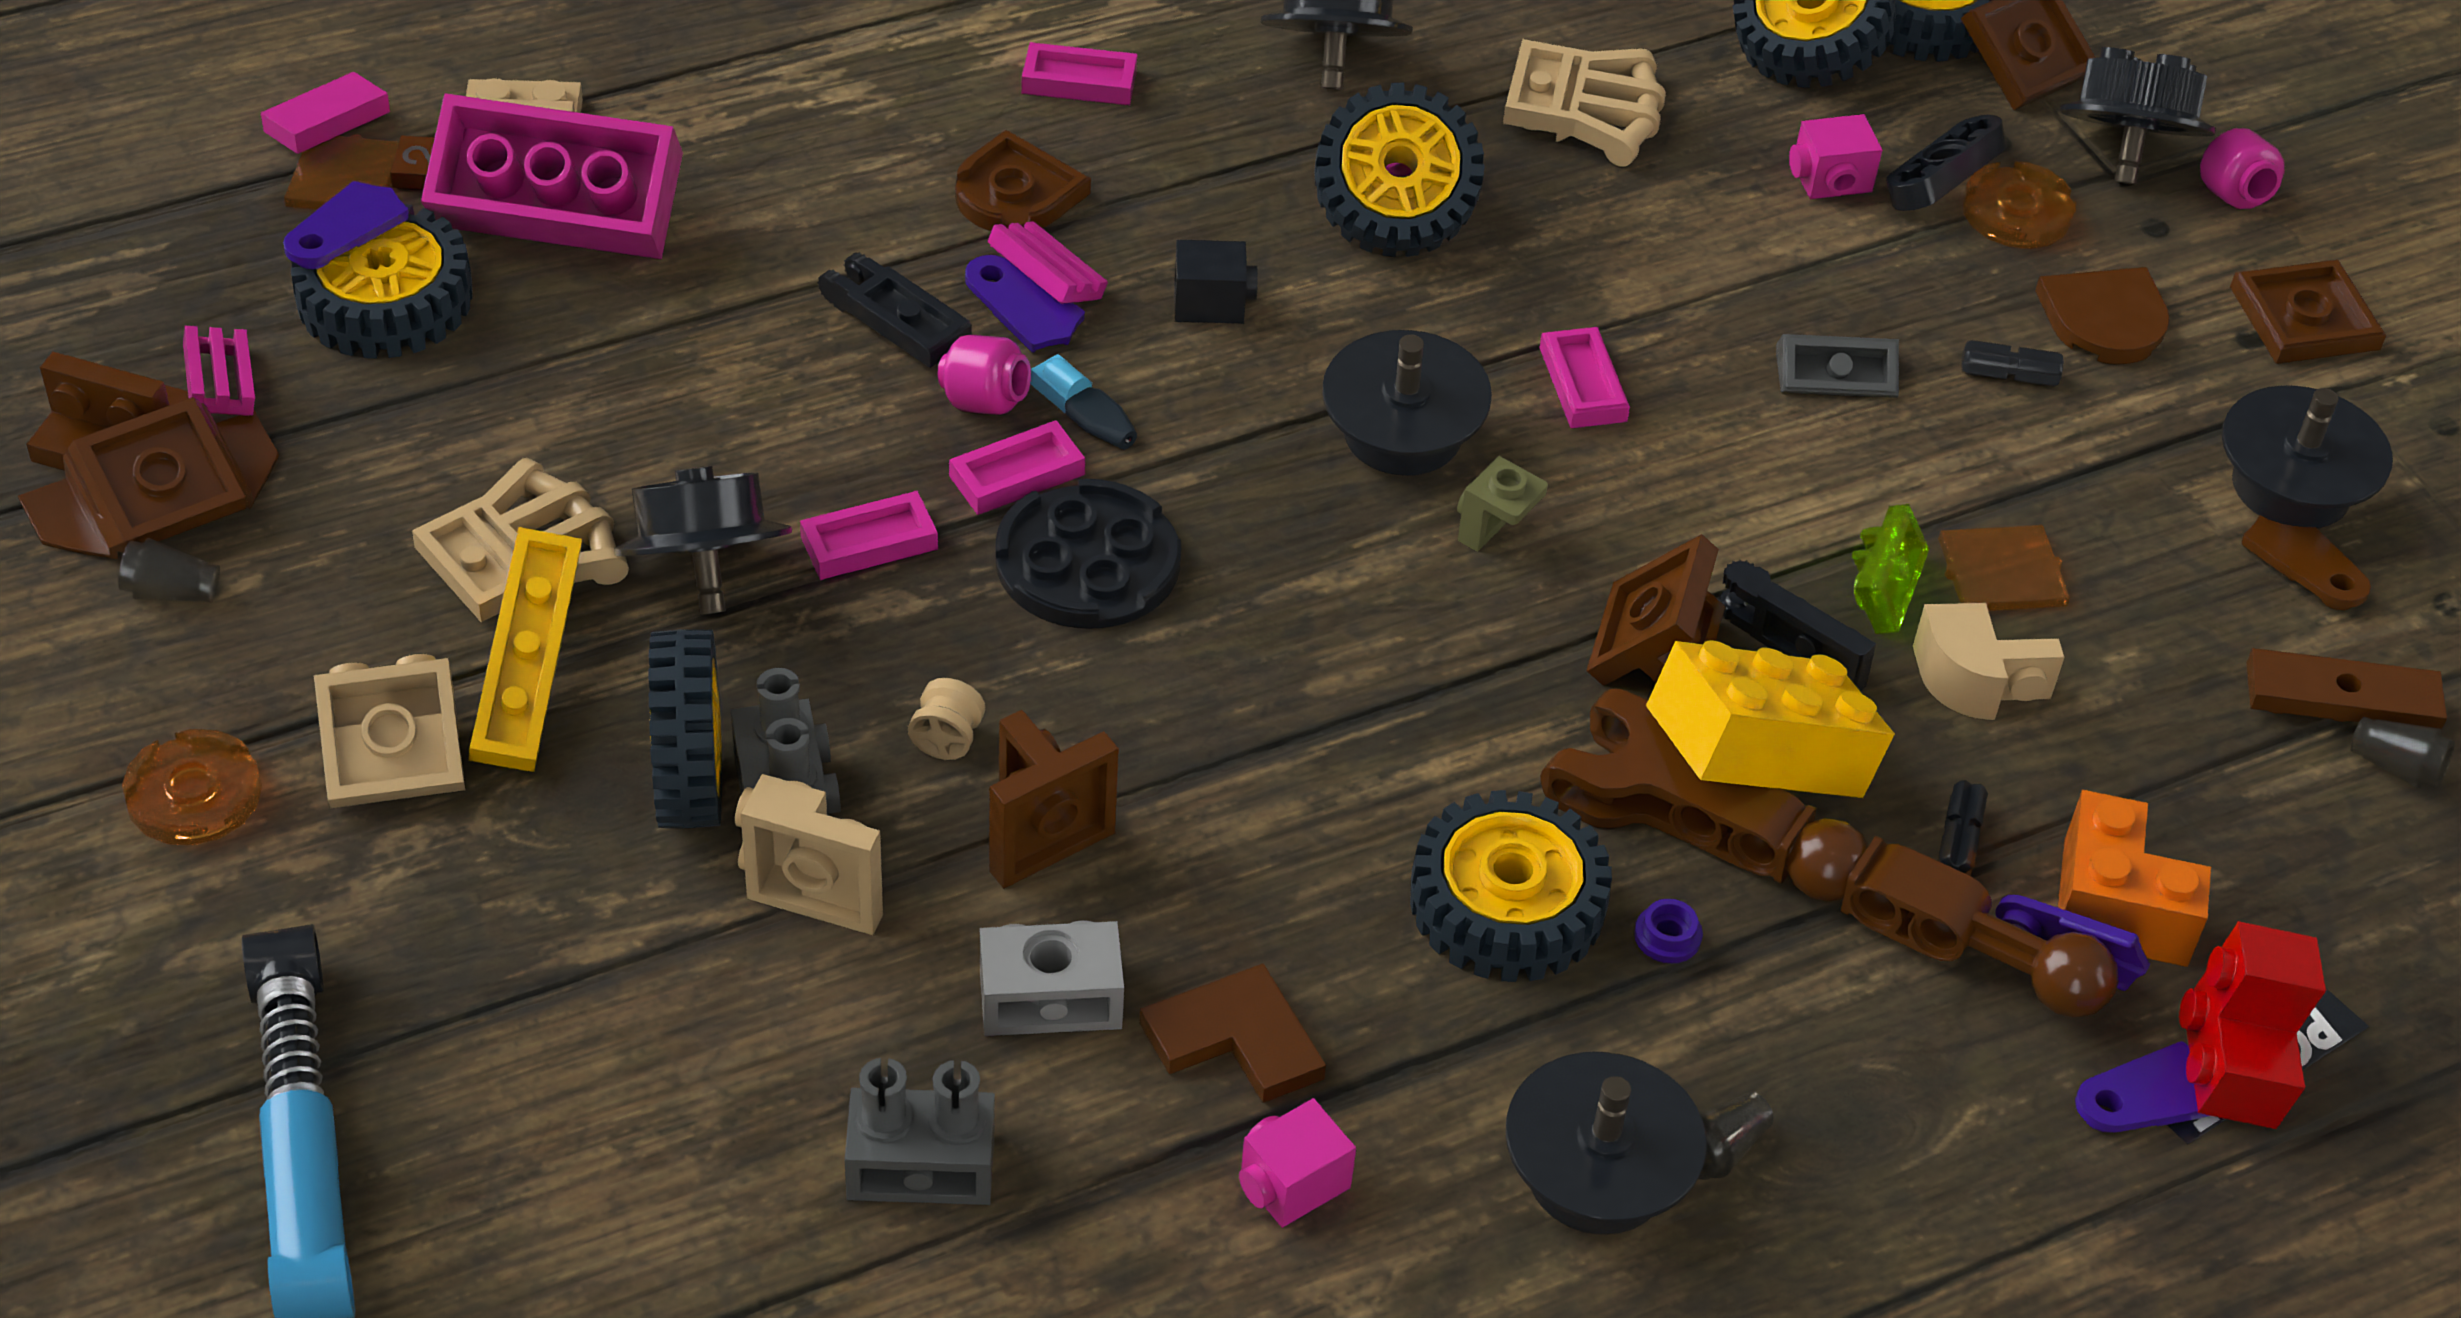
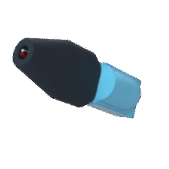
(1083, 404)

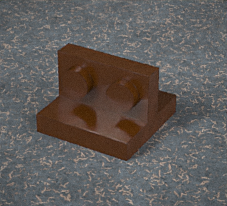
(90, 399)
(1654, 609)
(1048, 798)

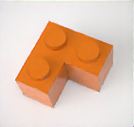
(2120, 885)

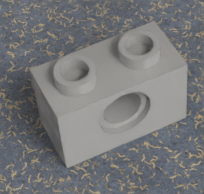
(1051, 978)

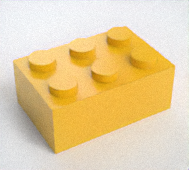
(1769, 719)

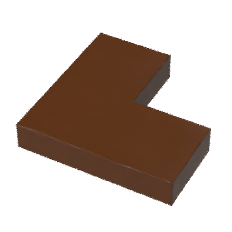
(1240, 1016)

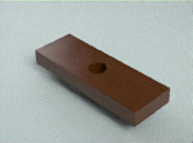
(2344, 689)

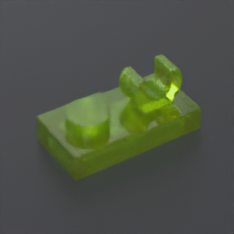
(1889, 568)

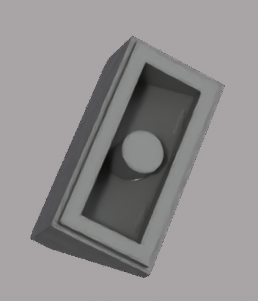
(1838, 365)

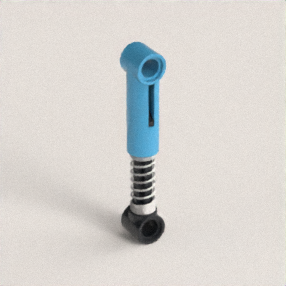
(297, 1128)

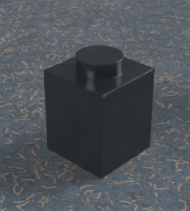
(1212, 281)

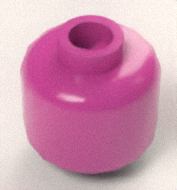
(2242, 168)
(984, 374)

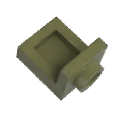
(1497, 497)

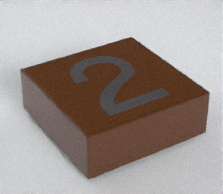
(411, 162)

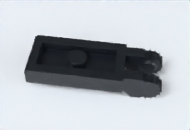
(895, 308)
(1790, 622)

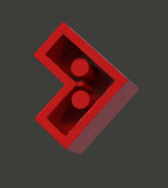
(2247, 1023)

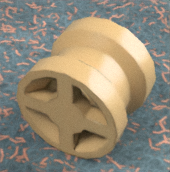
(946, 718)

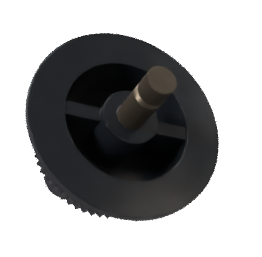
(2141, 99)

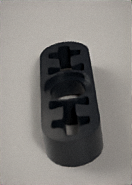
(1946, 162)

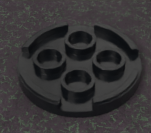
(1088, 554)

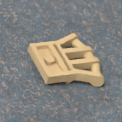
(1584, 93)
(476, 541)

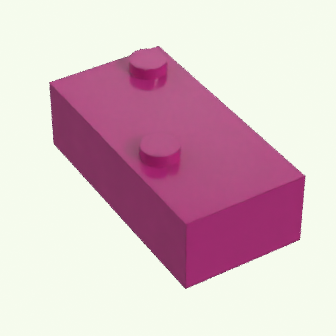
(553, 175)

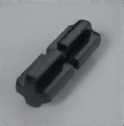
(2026, 365)
(1963, 826)

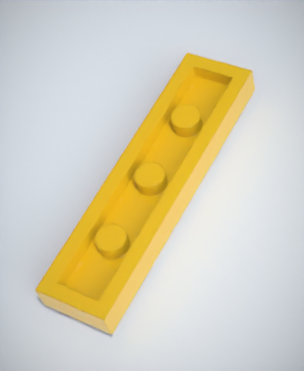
(525, 650)

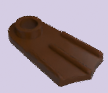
(2309, 559)

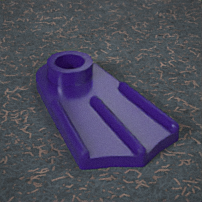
(344, 222)
(1021, 303)
(2047, 920)
(2140, 1093)

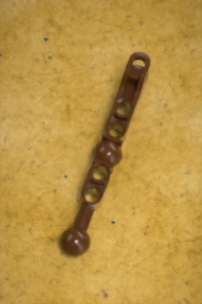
(1827, 859)

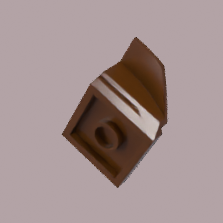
(152, 479)

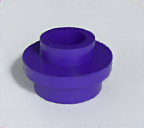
(1670, 918)

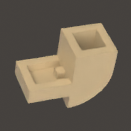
(1973, 669)

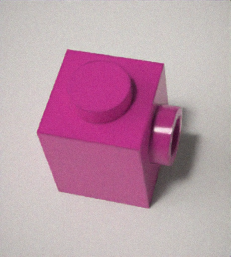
(1836, 156)
(1296, 1162)

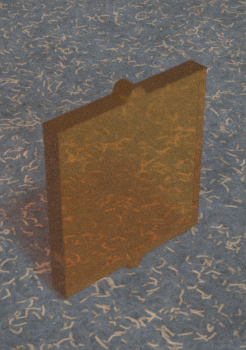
(337, 163)
(2004, 567)

